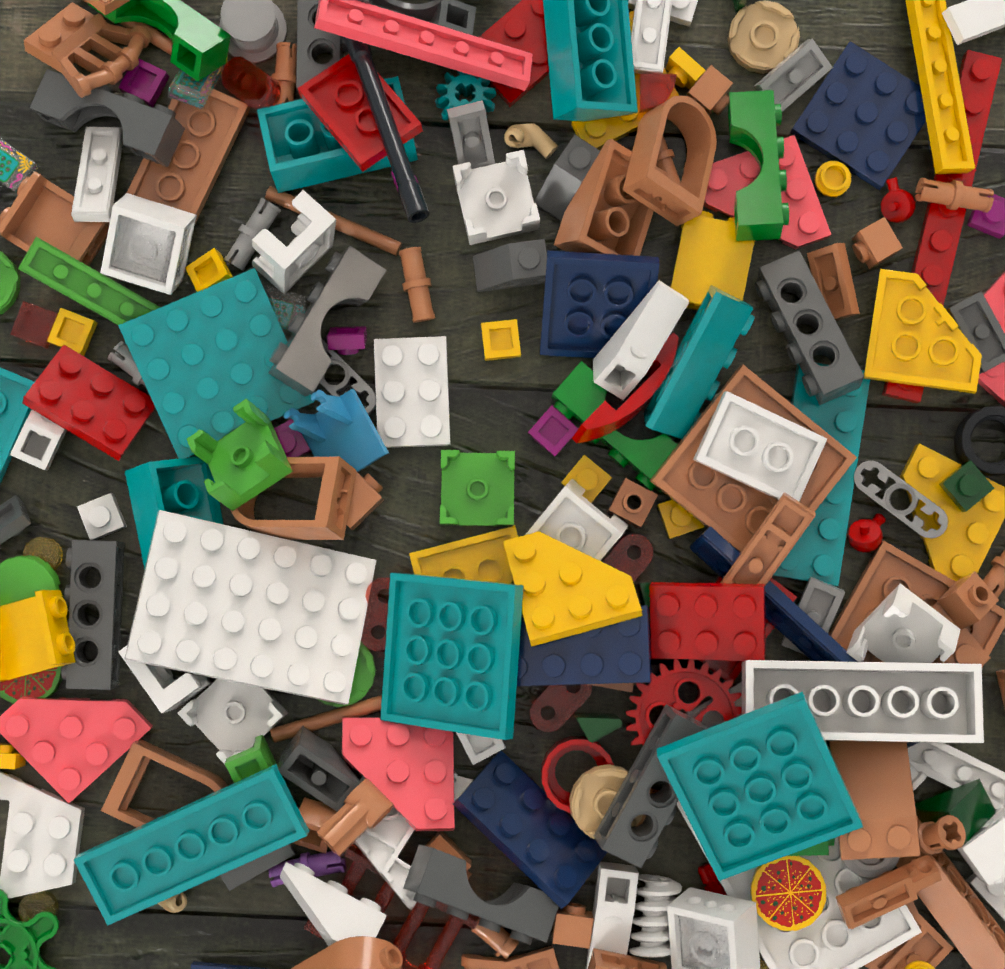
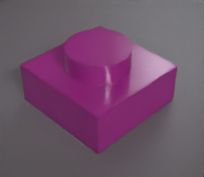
(145, 82)
(991, 222)
(347, 339)
(553, 431)
(292, 441)

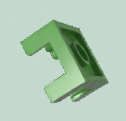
(244, 459)
(477, 488)

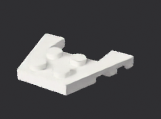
(39, 839)
(387, 840)

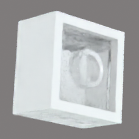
(148, 243)
(712, 931)

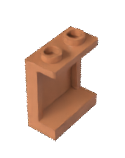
(45, 213)

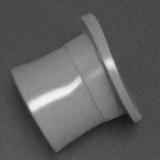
(253, 28)

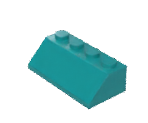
(590, 59)
(303, 149)
(698, 362)
(170, 487)

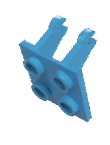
(340, 429)

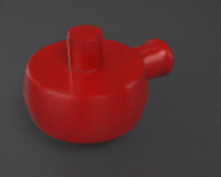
(897, 204)
(866, 534)

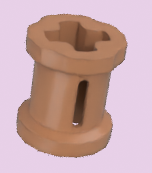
(945, 833)

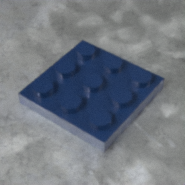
(863, 116)
(590, 299)

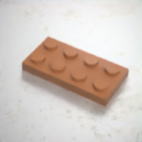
(198, 157)

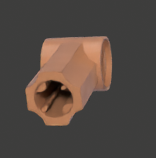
(362, 810)

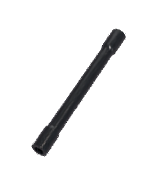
(408, 188)

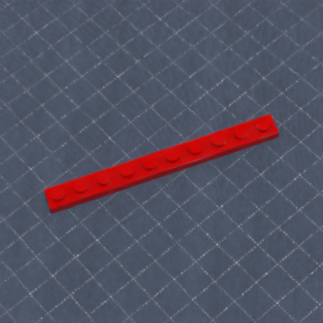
(942, 225)

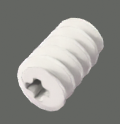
(655, 930)

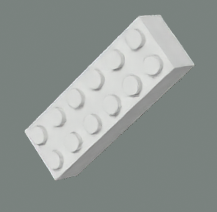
(875, 698)

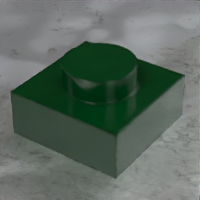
(966, 486)

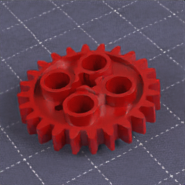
(664, 691)

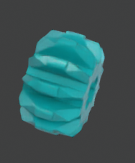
(464, 85)

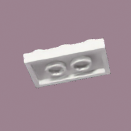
(412, 391)
(759, 448)

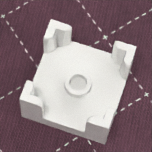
(496, 199)
(314, 238)
(579, 523)
(904, 631)
(162, 688)
(233, 715)

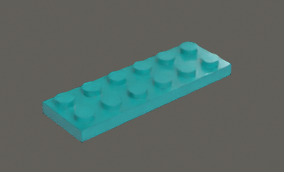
(823, 542)
(191, 845)

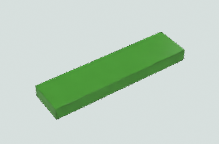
(83, 283)

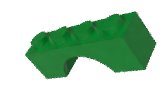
(197, 42)
(753, 125)
(580, 397)

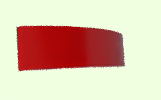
(607, 419)

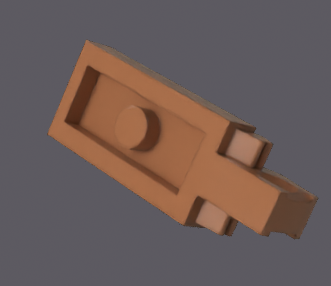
(887, 891)

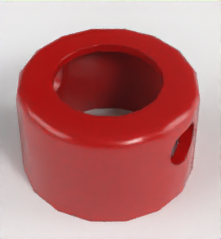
(552, 788)

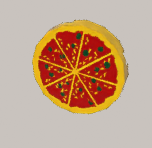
(788, 893)

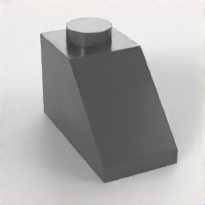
(566, 177)
(511, 266)
(317, 769)

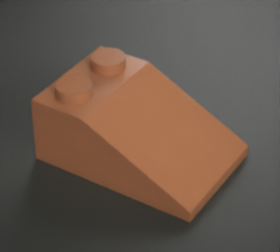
(601, 213)
(884, 797)

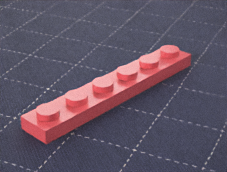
(425, 41)

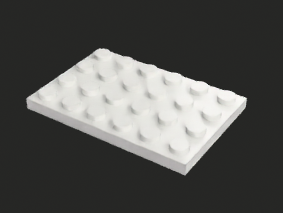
(250, 608)

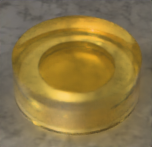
(45, 549)
(36, 903)

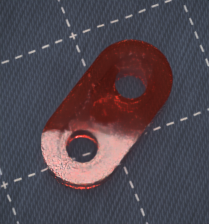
(250, 83)
(619, 559)
(375, 614)
(562, 701)

